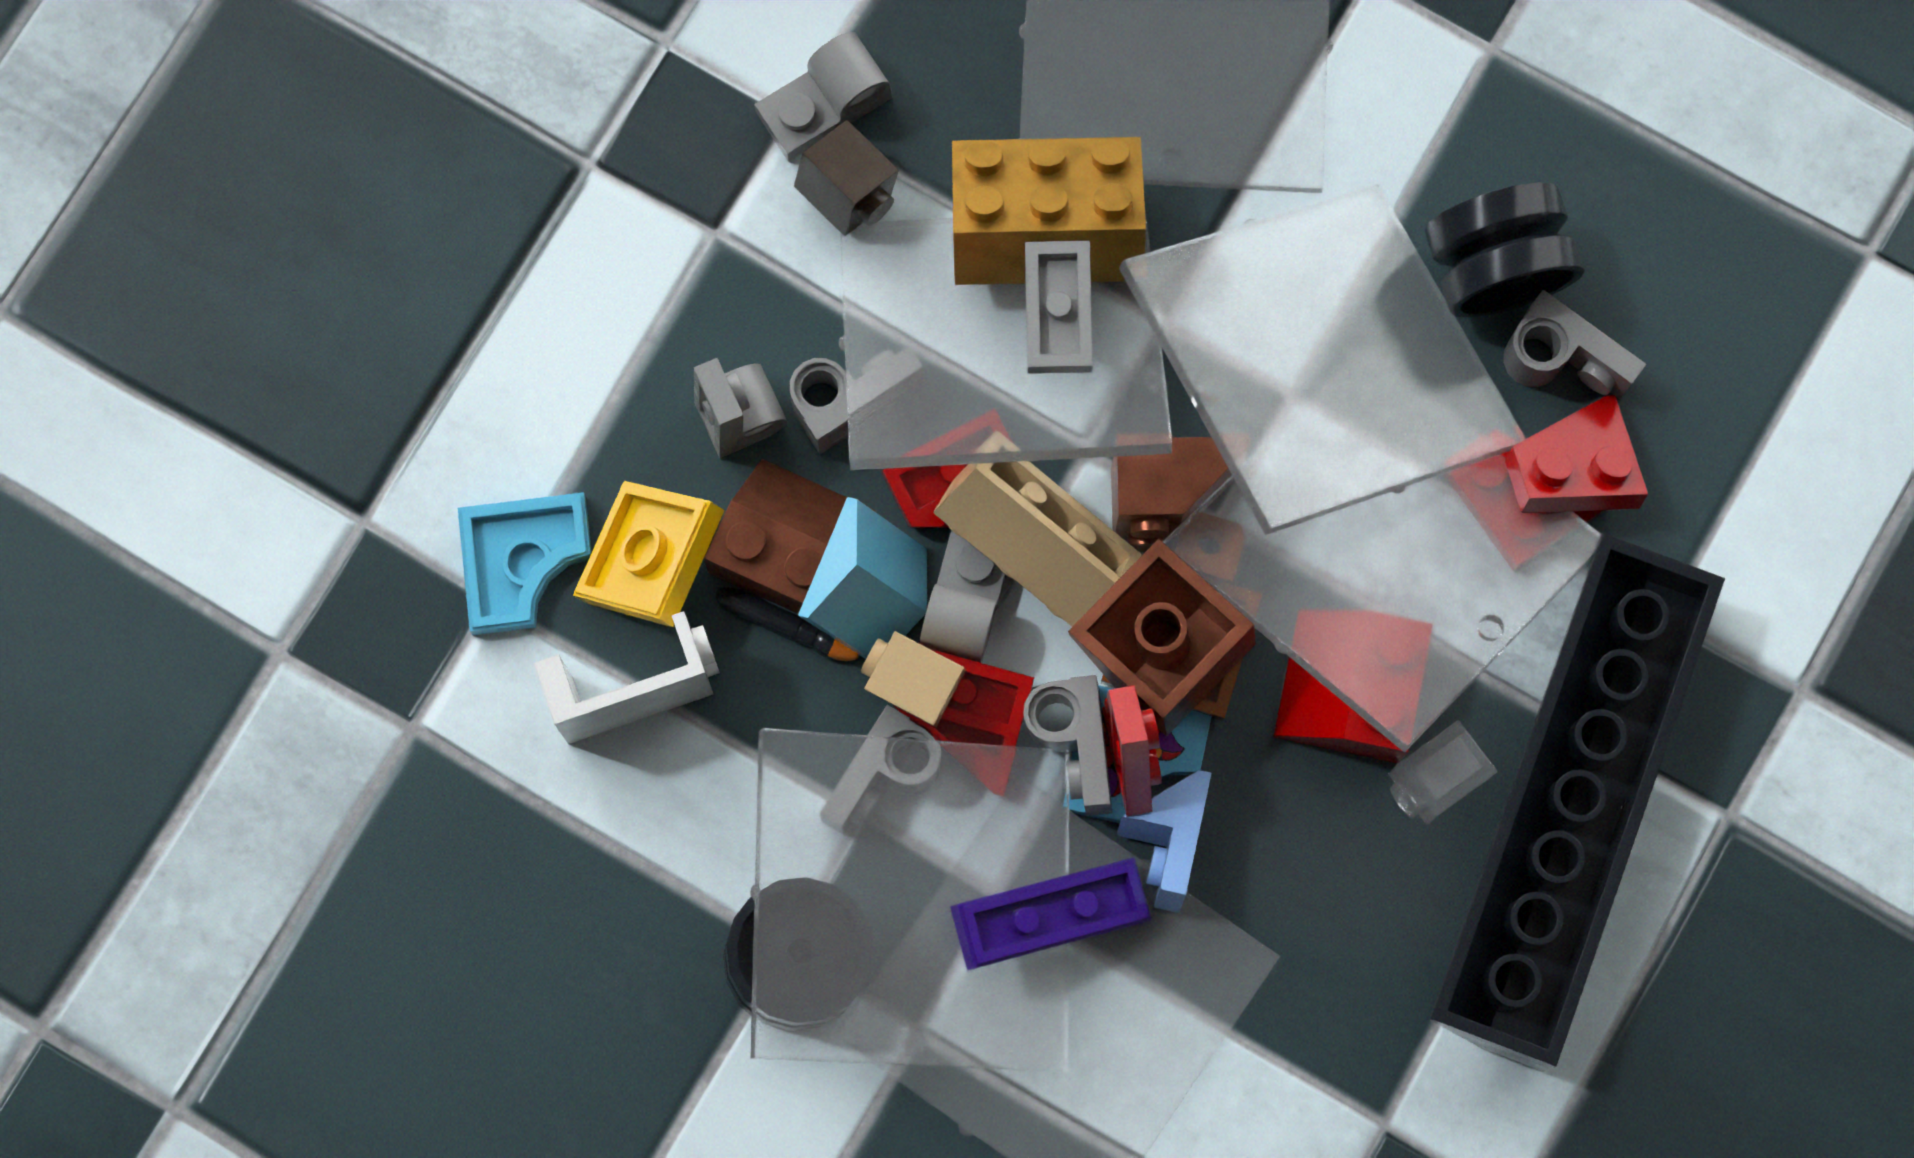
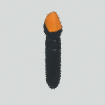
(783, 623)

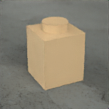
(912, 677)

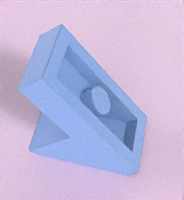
(1172, 824)

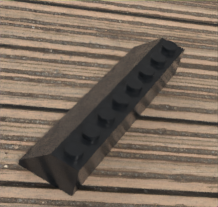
(1576, 803)

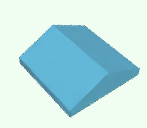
(867, 581)

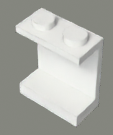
(633, 702)

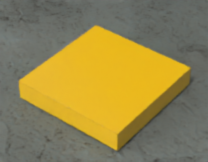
(648, 553)

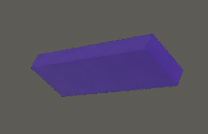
(1050, 913)

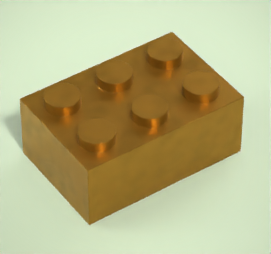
(1041, 194)

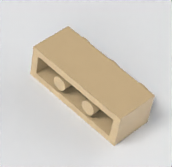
(1036, 534)

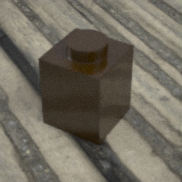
(847, 179)

